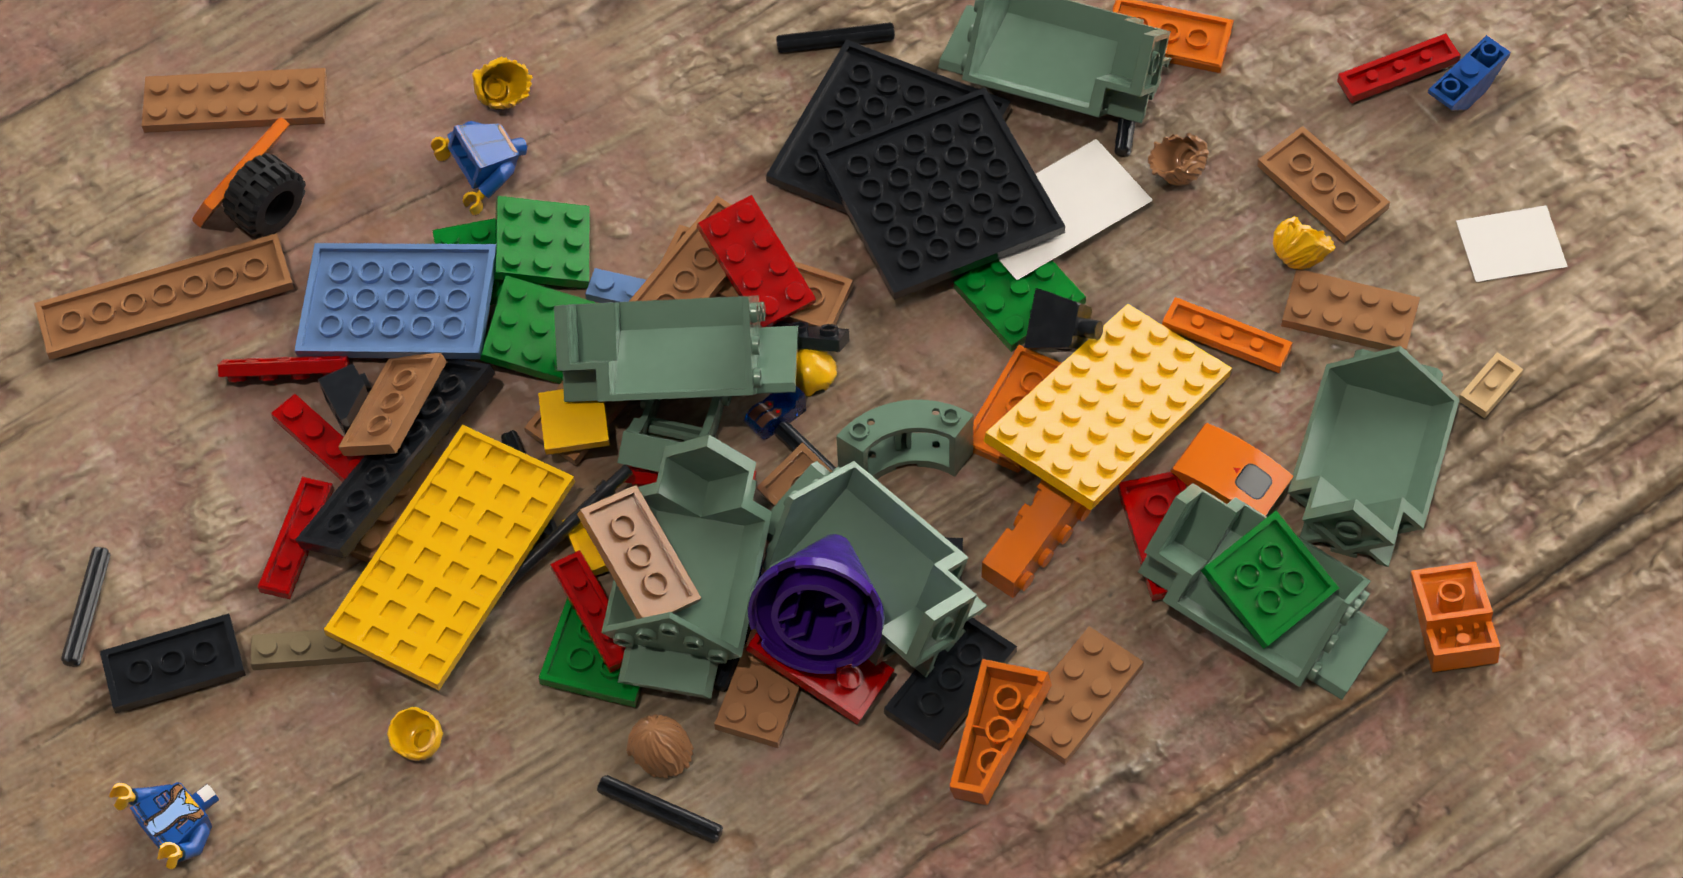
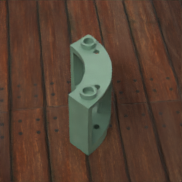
(646, 437)
(896, 445)

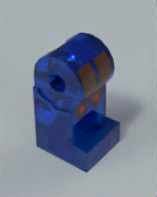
(774, 409)

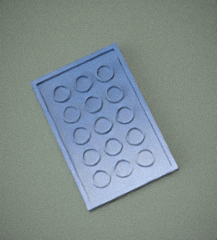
(397, 300)

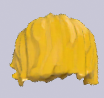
(502, 83)
(1300, 244)

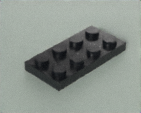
(172, 663)
(938, 703)

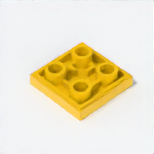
(572, 424)

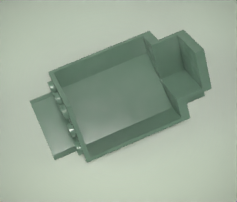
(1060, 54)
(672, 349)
(1372, 452)
(720, 539)
(902, 554)
(1323, 646)

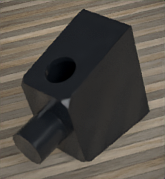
(1059, 324)

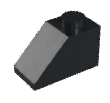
(345, 394)

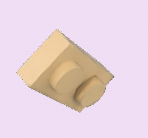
(1490, 385)

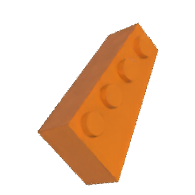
(1032, 542)
(997, 721)

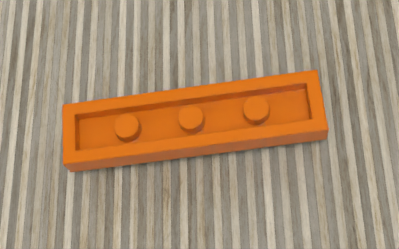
(1227, 335)

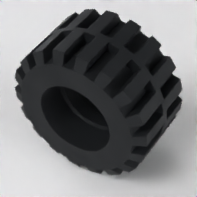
(264, 195)

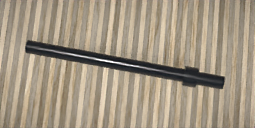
(602, 491)

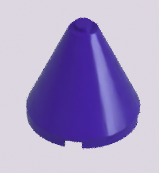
(818, 608)

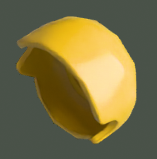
(814, 371)
(415, 734)

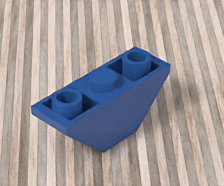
(1470, 75)

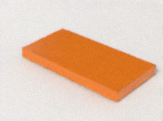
(1194, 38)
(262, 146)
(1018, 379)

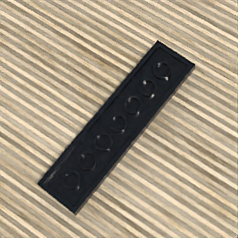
(381, 477)

